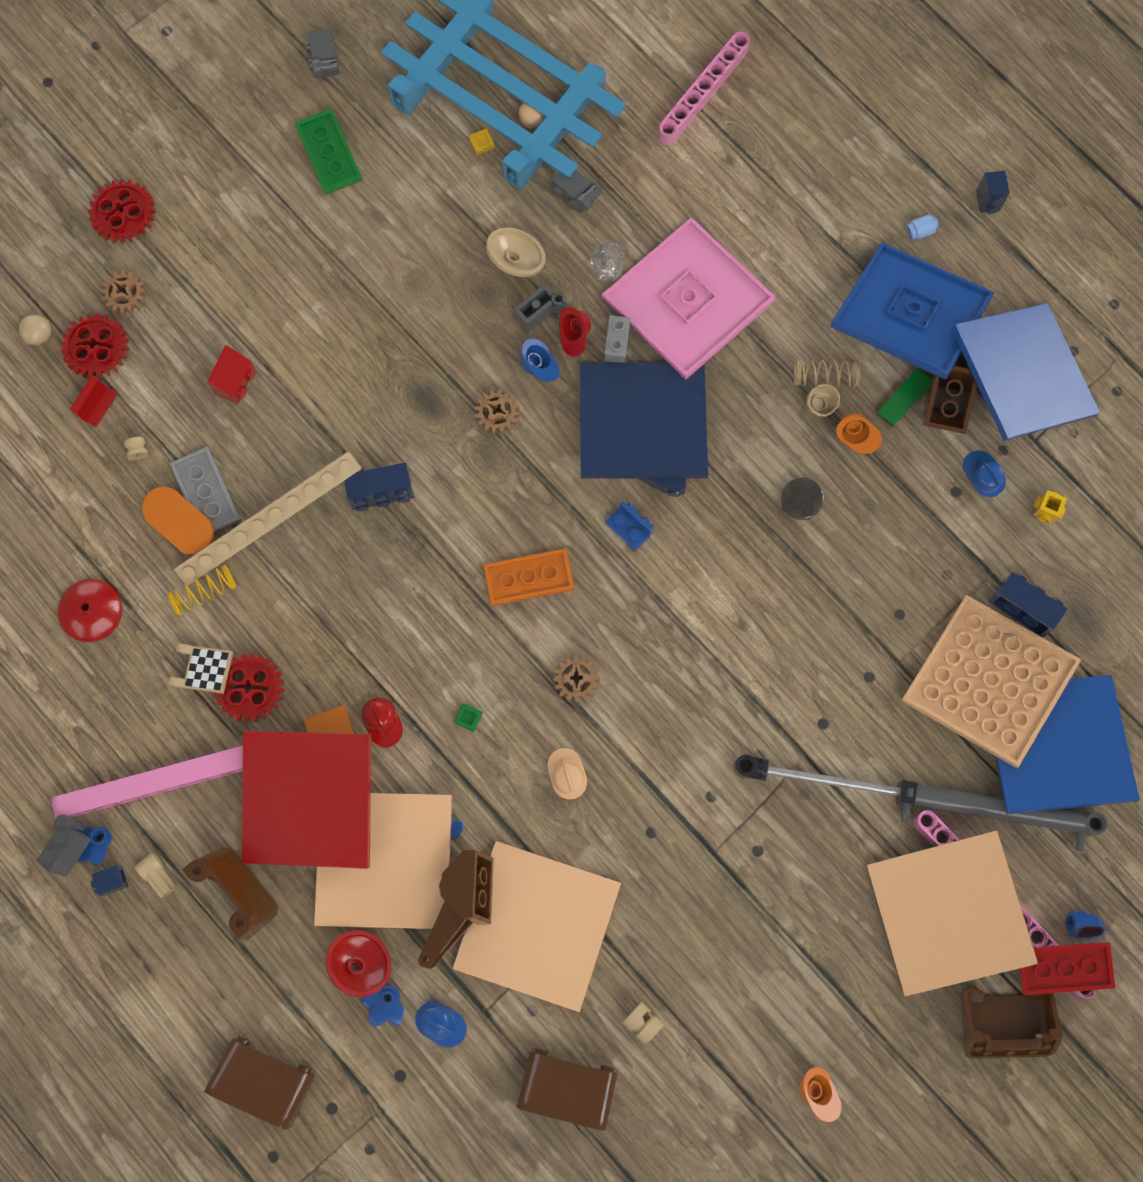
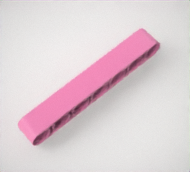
(708, 80)

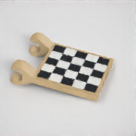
(206, 669)

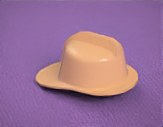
(567, 773)

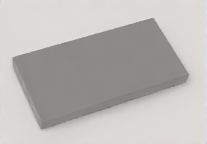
(205, 488)

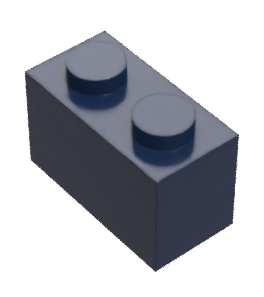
(992, 192)

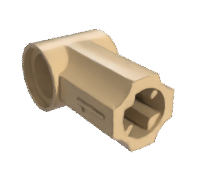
(153, 871)

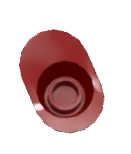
(573, 331)
(382, 722)

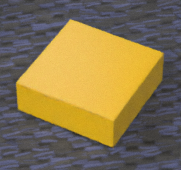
(481, 141)

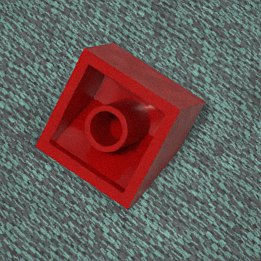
(231, 375)

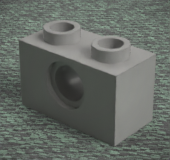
(617, 339)

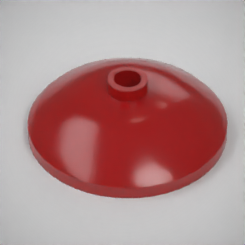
(100, 618)
(367, 955)

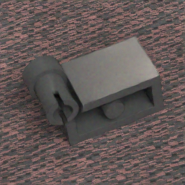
(323, 53)
(576, 190)
(538, 307)
(64, 846)

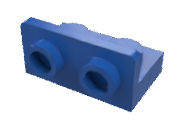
(630, 526)

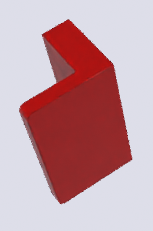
(93, 402)

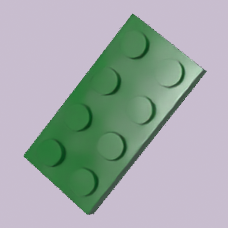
(328, 151)

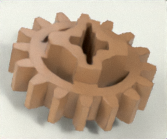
(129, 284)
(501, 404)
(587, 679)

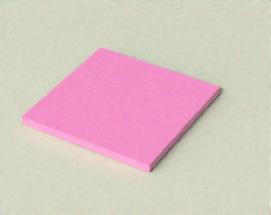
(688, 298)

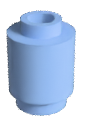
(922, 227)

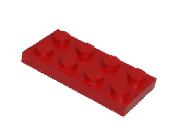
(1069, 969)

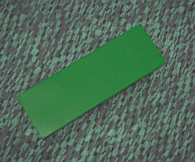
(904, 397)

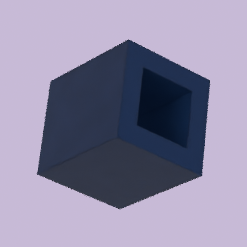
(109, 880)

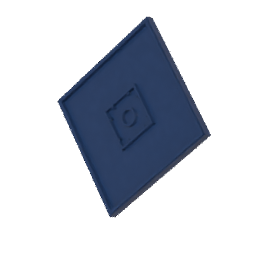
(642, 422)

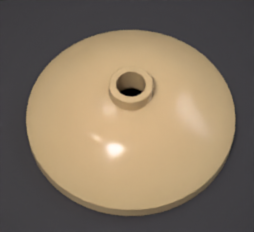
(515, 252)

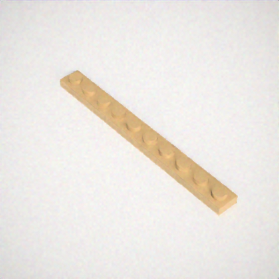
(268, 518)

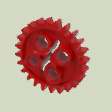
(130, 225)
(98, 329)
(246, 707)

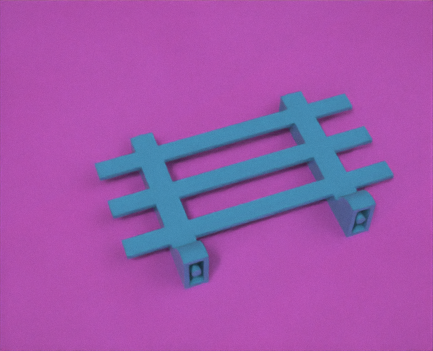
(560, 117)

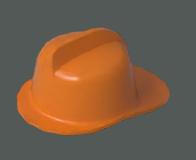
(859, 433)
(819, 1092)

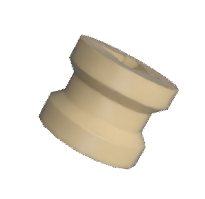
(135, 448)

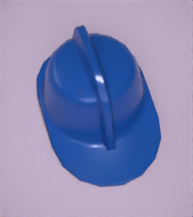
(538, 360)
(984, 473)
(440, 1024)

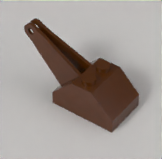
(951, 399)
(467, 900)

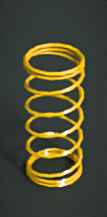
(176, 603)

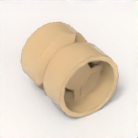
(643, 1023)

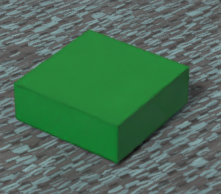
(468, 717)

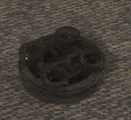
(802, 498)

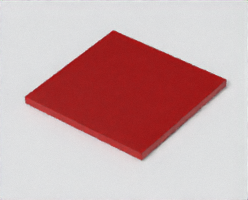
(306, 799)

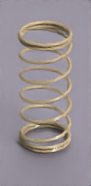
(854, 375)

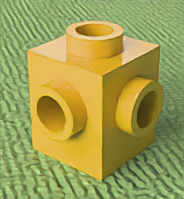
(1050, 507)

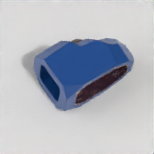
(1084, 925)

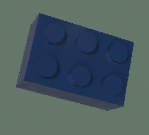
(379, 487)
(1028, 604)

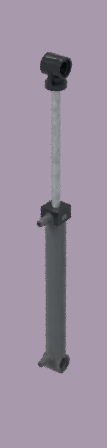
(912, 793)

